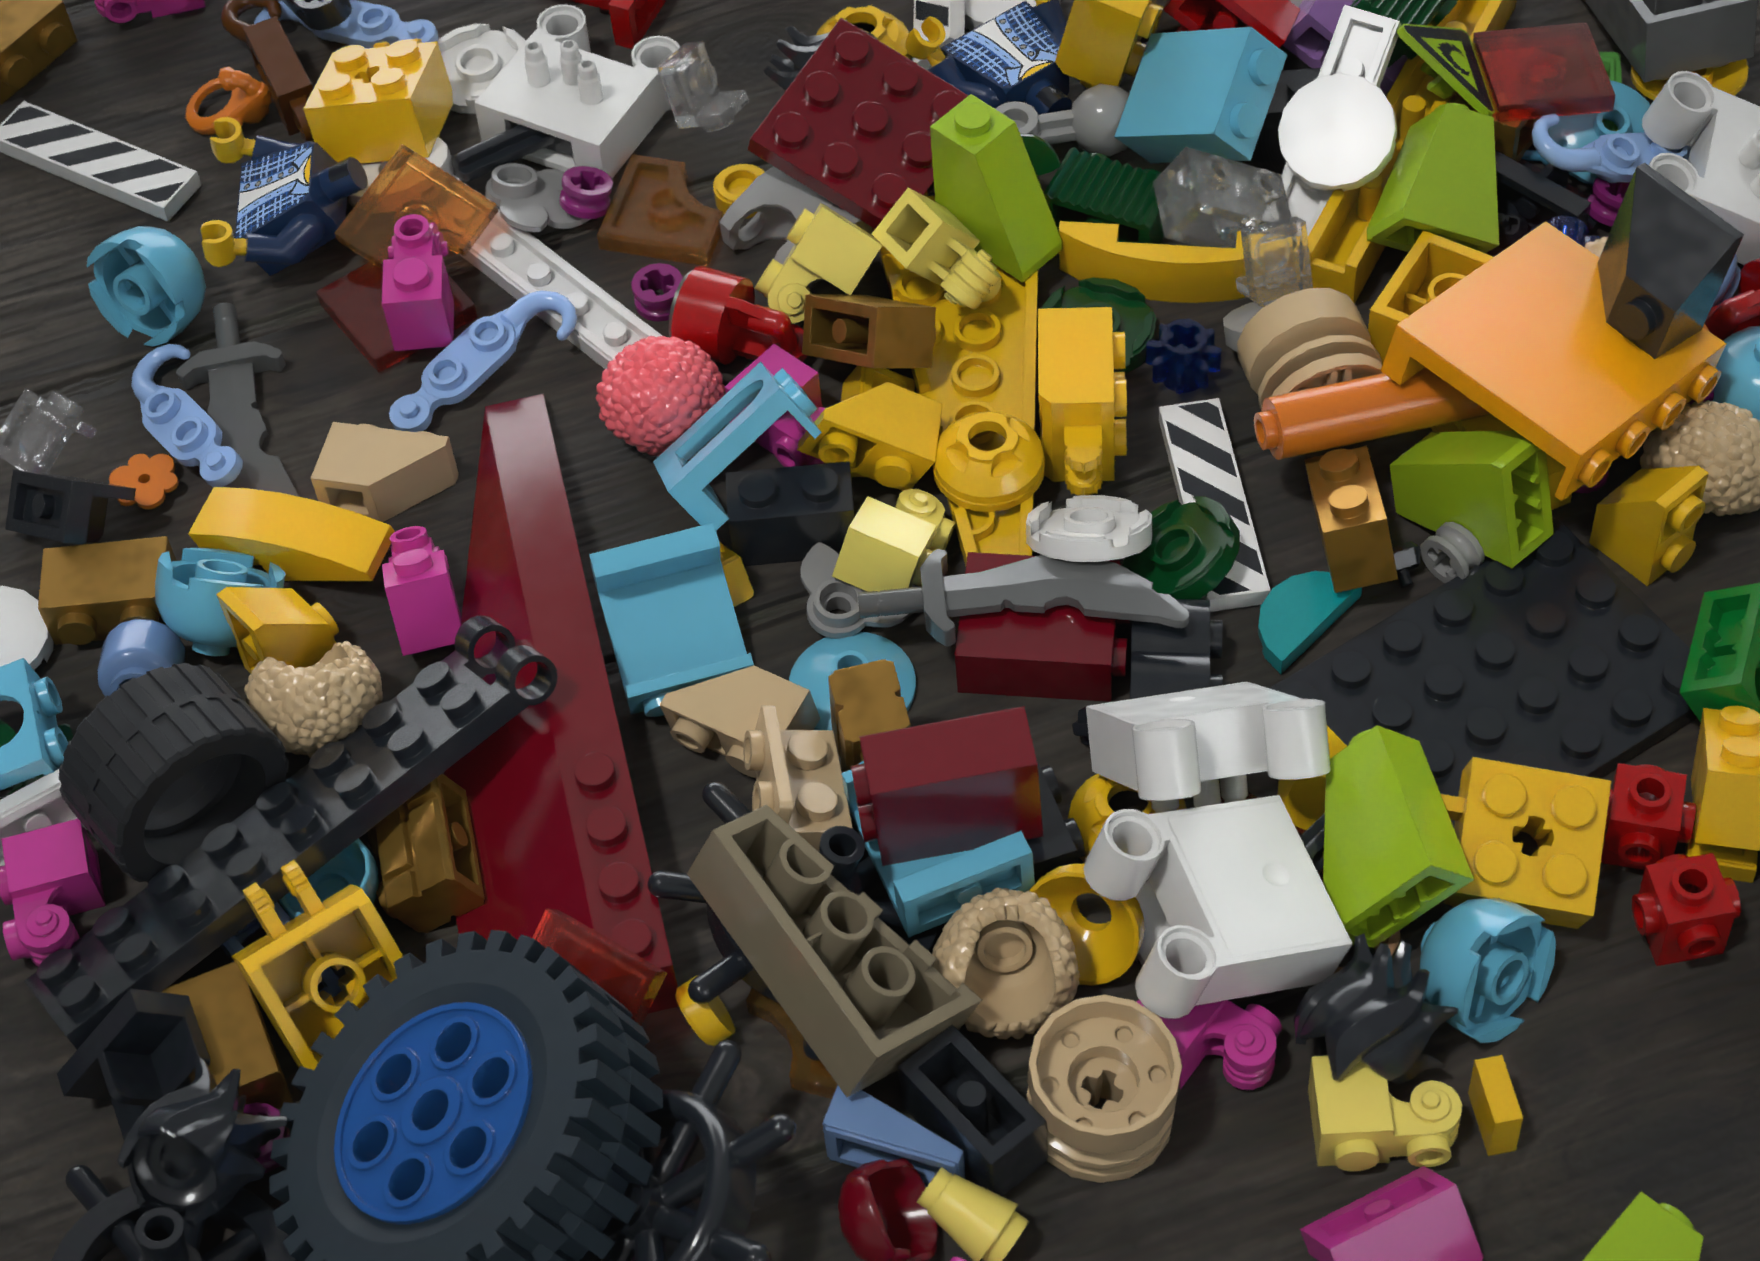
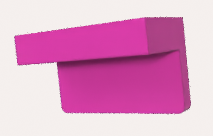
(1402, 1221)

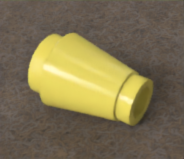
(973, 1216)

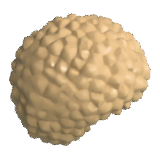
(1721, 442)
(317, 701)
(1012, 957)

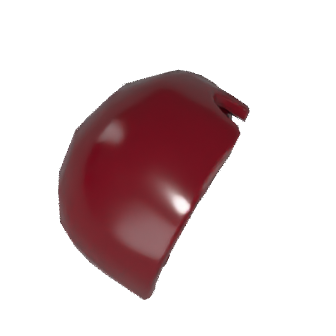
(882, 1213)

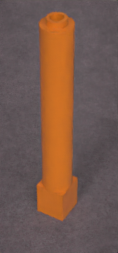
(1358, 412)

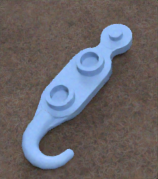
(366, 26)
(1609, 157)
(475, 357)
(181, 423)

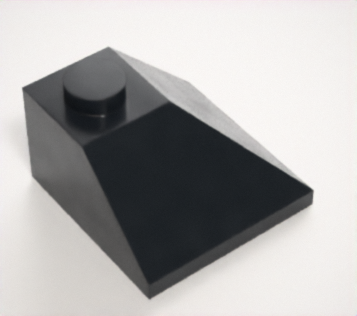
(1663, 263)

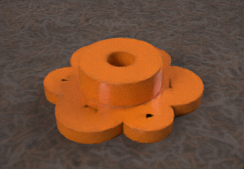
(149, 476)

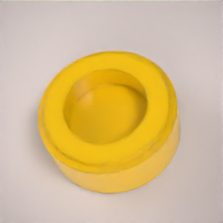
(732, 183)
(708, 1020)

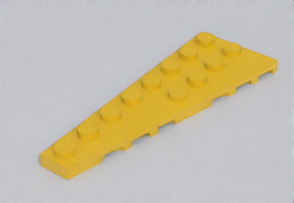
(979, 365)

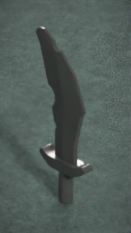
(233, 399)
(1025, 586)

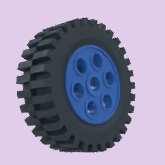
(469, 1114)

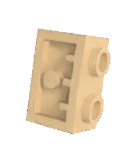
(796, 776)

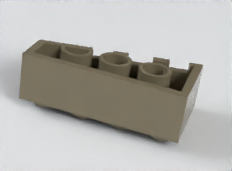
(824, 952)

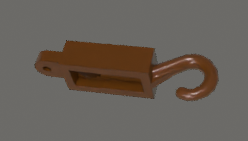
(273, 61)

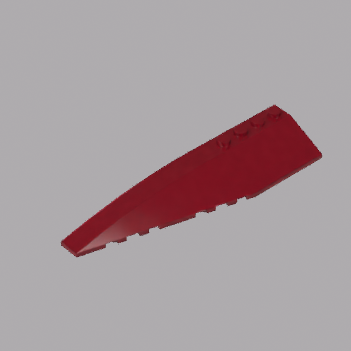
(554, 782)

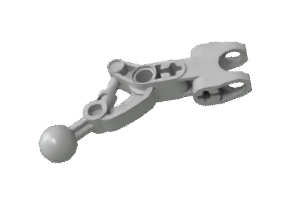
(782, 199)

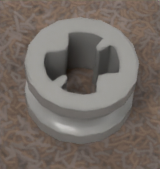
(1451, 552)

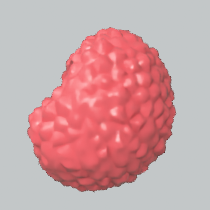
(657, 391)

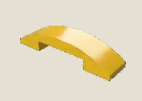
(1156, 270)

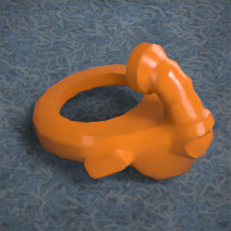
(247, 104)

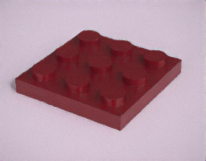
(857, 124)

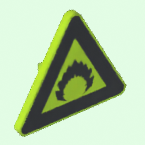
(1451, 61)

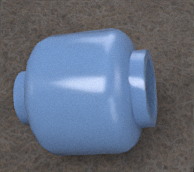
(135, 649)

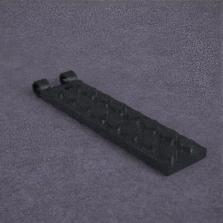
(305, 819)

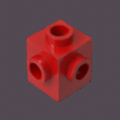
(1646, 816)
(1685, 908)

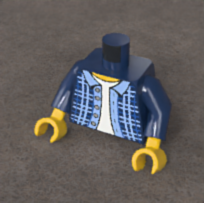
(1002, 58)
(287, 199)

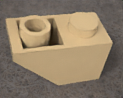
(382, 469)
(725, 707)

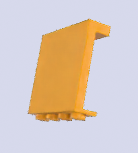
(1538, 355)

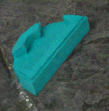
(1299, 614)

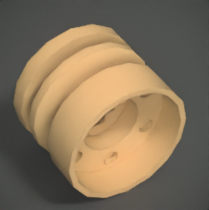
(1306, 343)
(1112, 1053)

